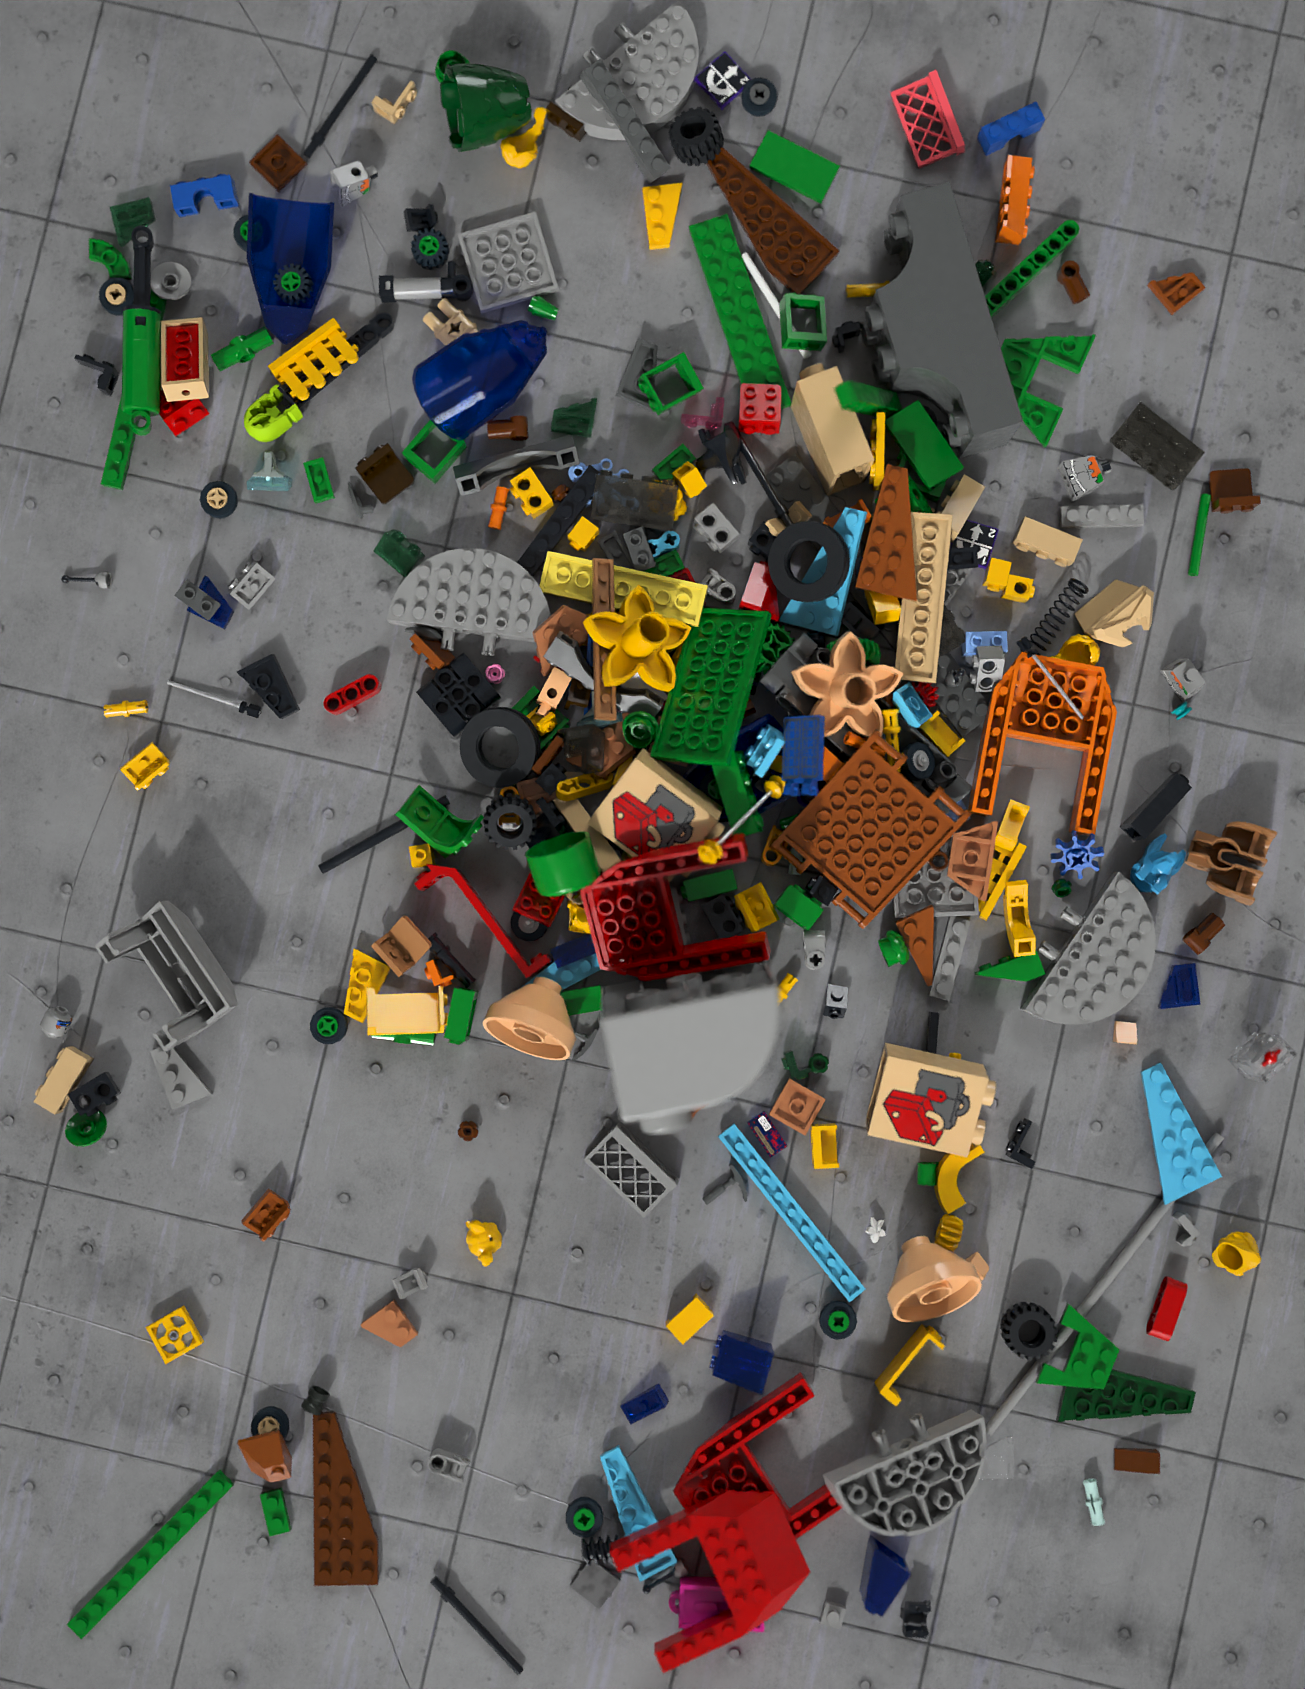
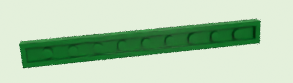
(123, 436)
(150, 1554)

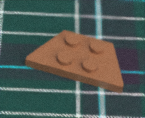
(564, 620)
(615, 749)
(972, 858)

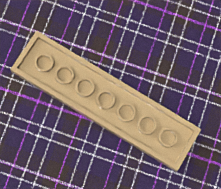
(922, 620)

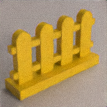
(306, 352)
(1005, 872)

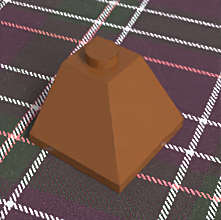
(267, 1456)

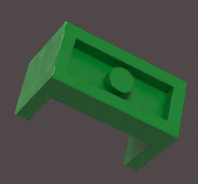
(582, 1000)

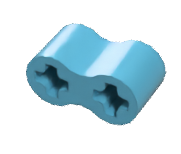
(660, 544)

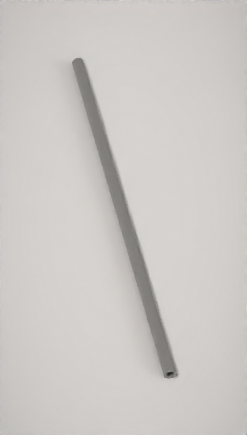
(1088, 1303)

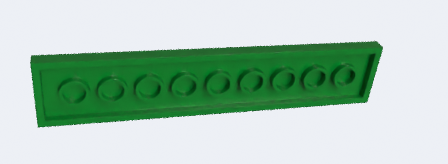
(736, 304)

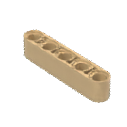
(578, 820)

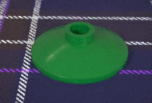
(78, 1126)

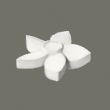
(875, 1230)

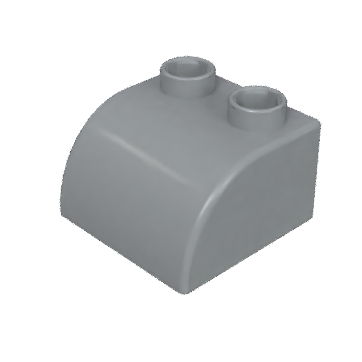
(688, 1040)

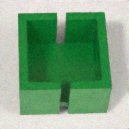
(798, 907)

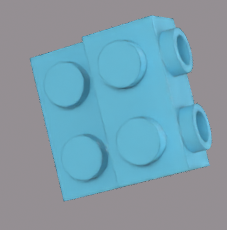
(765, 749)

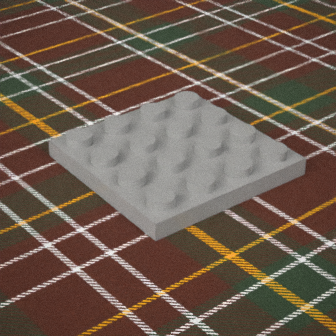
(508, 262)
(937, 889)

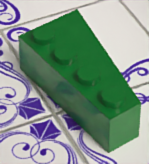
(738, 794)

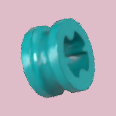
(1181, 710)

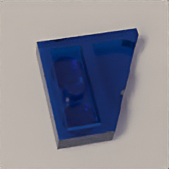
(224, 613)
(1181, 987)

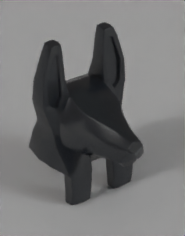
(722, 452)

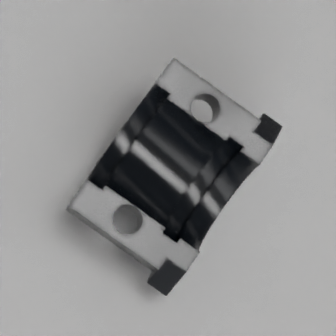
(915, 1619)

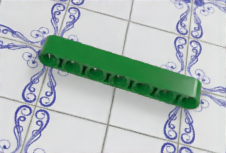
(1031, 267)
(867, 399)

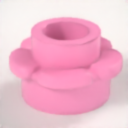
(489, 673)

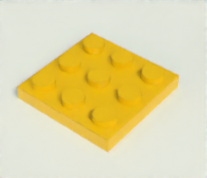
(877, 442)

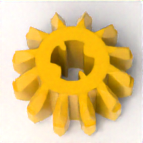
(949, 1232)

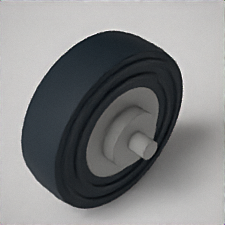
(919, 763)
(526, 928)

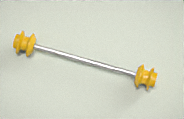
(712, 850)

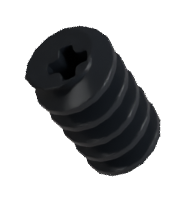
(597, 1550)

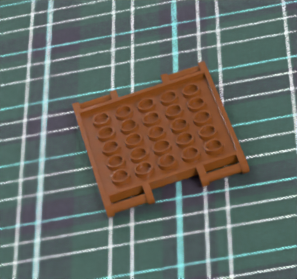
(869, 830)

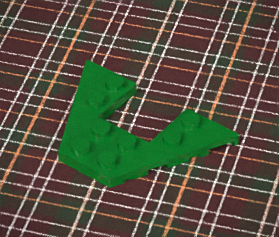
(1021, 362)

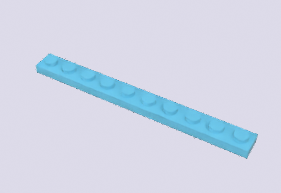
(791, 1212)

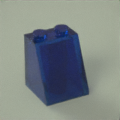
(742, 1361)
(881, 1577)

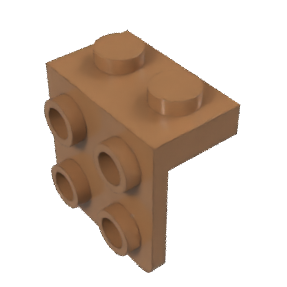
(402, 946)

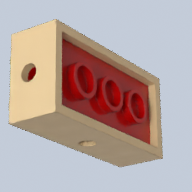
(184, 359)

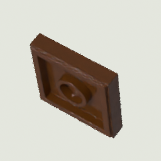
(278, 163)
(548, 756)

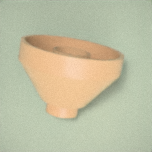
(533, 1020)
(930, 1282)

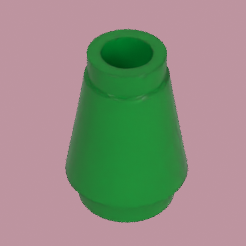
(542, 308)

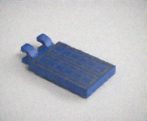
(803, 754)

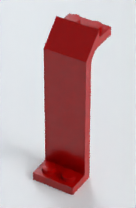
(427, 879)

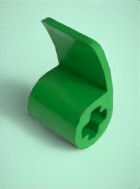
(926, 1173)

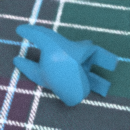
(1156, 867)

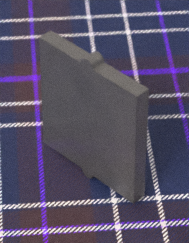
(595, 1584)

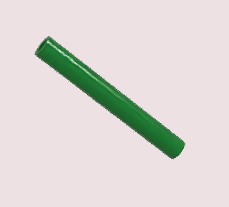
(1199, 534)

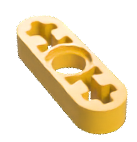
(570, 788)

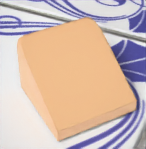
(1125, 1032)
(979, 1264)

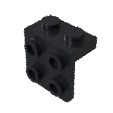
(547, 823)

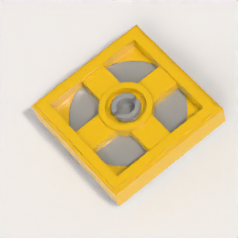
(174, 1334)

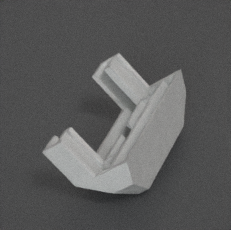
(180, 965)

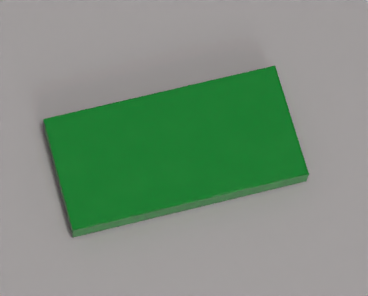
(794, 167)
(923, 445)

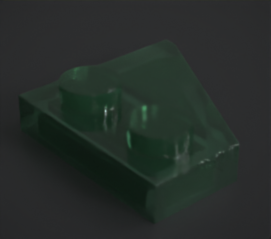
(130, 215)
(575, 419)

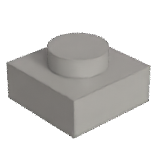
(832, 1614)

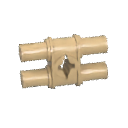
(456, 321)

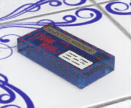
(767, 1134)

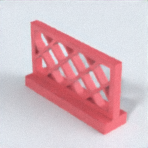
(944, 112)

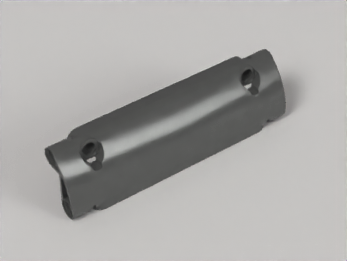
(798, 703)

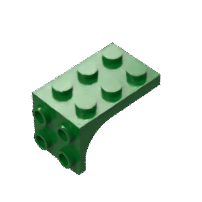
(436, 824)

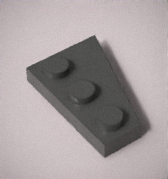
(641, 361)

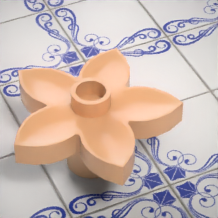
(847, 688)

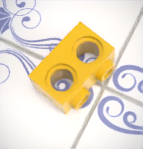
(535, 491)

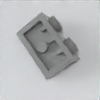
(250, 584)

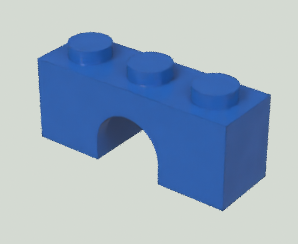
(1021, 122)
(188, 194)

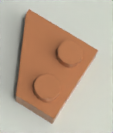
(391, 1325)

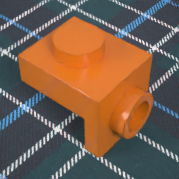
(432, 972)

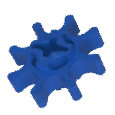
(1077, 854)

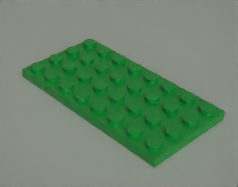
(711, 687)

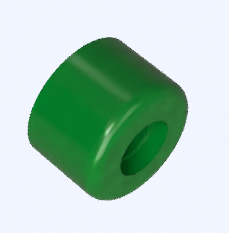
(563, 864)

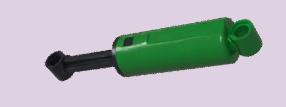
(141, 341)

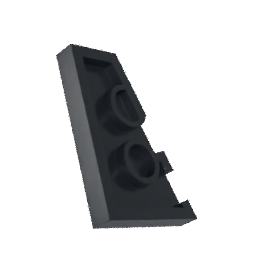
(271, 685)

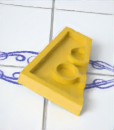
(660, 213)
(364, 974)

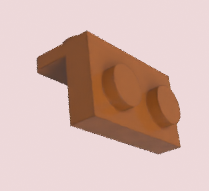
(431, 649)
(267, 1214)

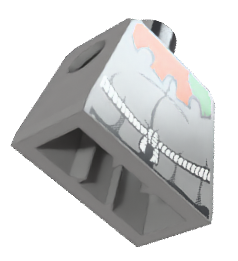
(351, 182)
(1082, 475)
(1183, 678)

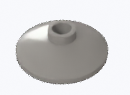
(170, 273)

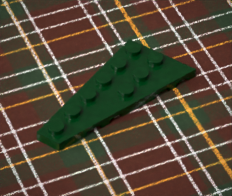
(1124, 1397)

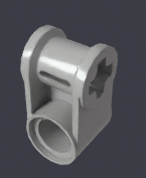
(716, 585)
(814, 944)
(450, 1464)

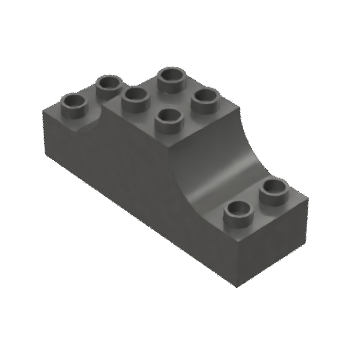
(937, 327)

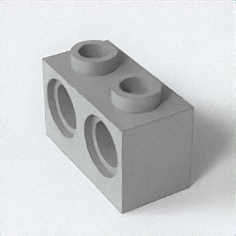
(720, 525)
(988, 668)

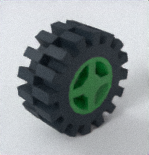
(426, 242)
(287, 279)

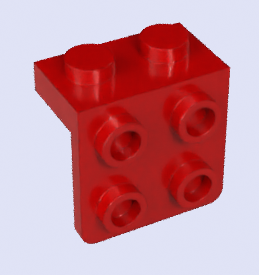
(760, 408)
(181, 414)

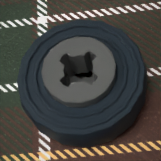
(761, 104)

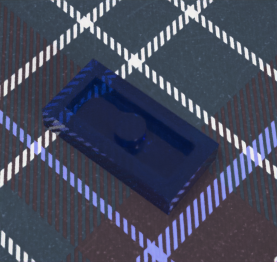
(573, 951)

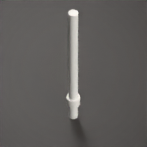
(767, 292)

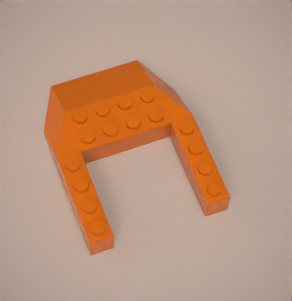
(1033, 710)

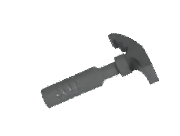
(583, 1038)
(722, 1187)

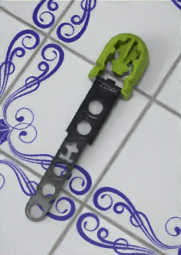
(265, 420)

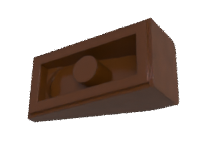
(1137, 1460)

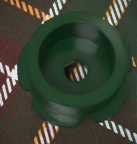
(1061, 888)
(818, 1068)

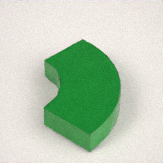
(110, 257)

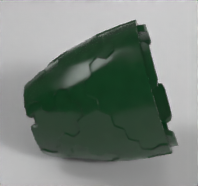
(483, 104)

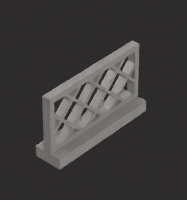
(644, 1157)

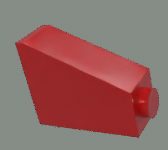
(760, 592)

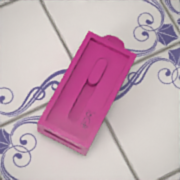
(699, 1600)

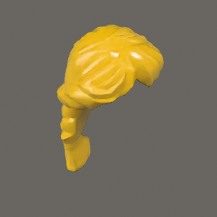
(522, 149)
(1080, 649)

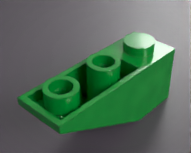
(1017, 968)

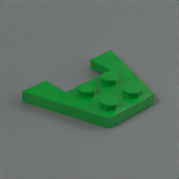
(1088, 1360)

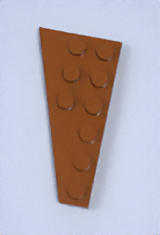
(889, 553)

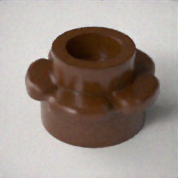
(560, 492)
(468, 1125)

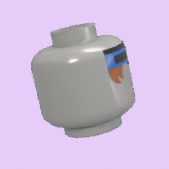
(56, 1022)

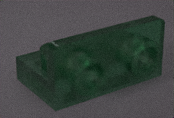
(398, 552)

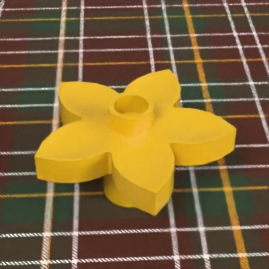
(637, 642)

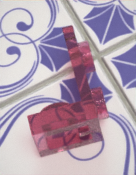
(707, 421)

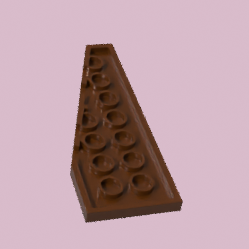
(780, 236)
(343, 1529)

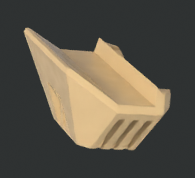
(1115, 611)

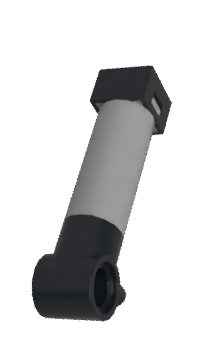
(425, 288)

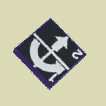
(722, 80)
(979, 535)

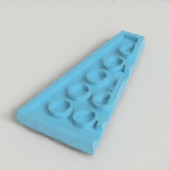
(828, 613)
(1178, 1147)

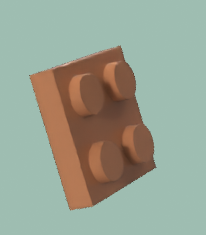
(797, 1106)

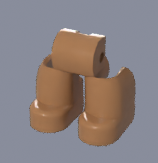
(1239, 840)

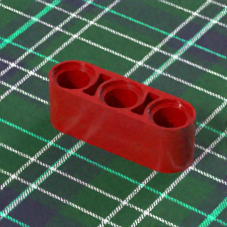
(342, 694)
(1166, 1308)

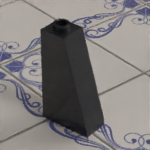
(1156, 807)

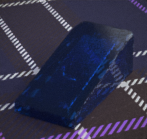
(645, 1404)

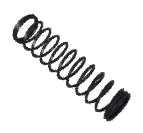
(1076, 590)

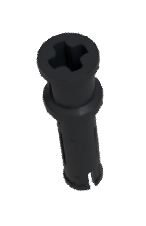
(442, 953)

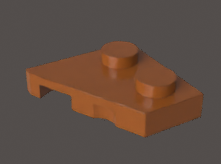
(1176, 290)

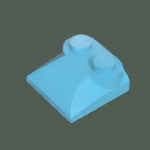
(911, 705)

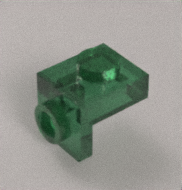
(985, 271)
(790, 1064)

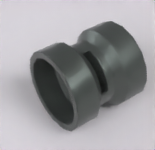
(315, 1400)

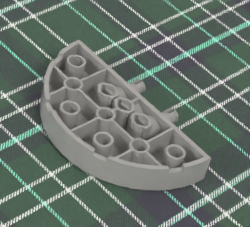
(652, 71)
(473, 595)
(1100, 961)
(915, 1480)

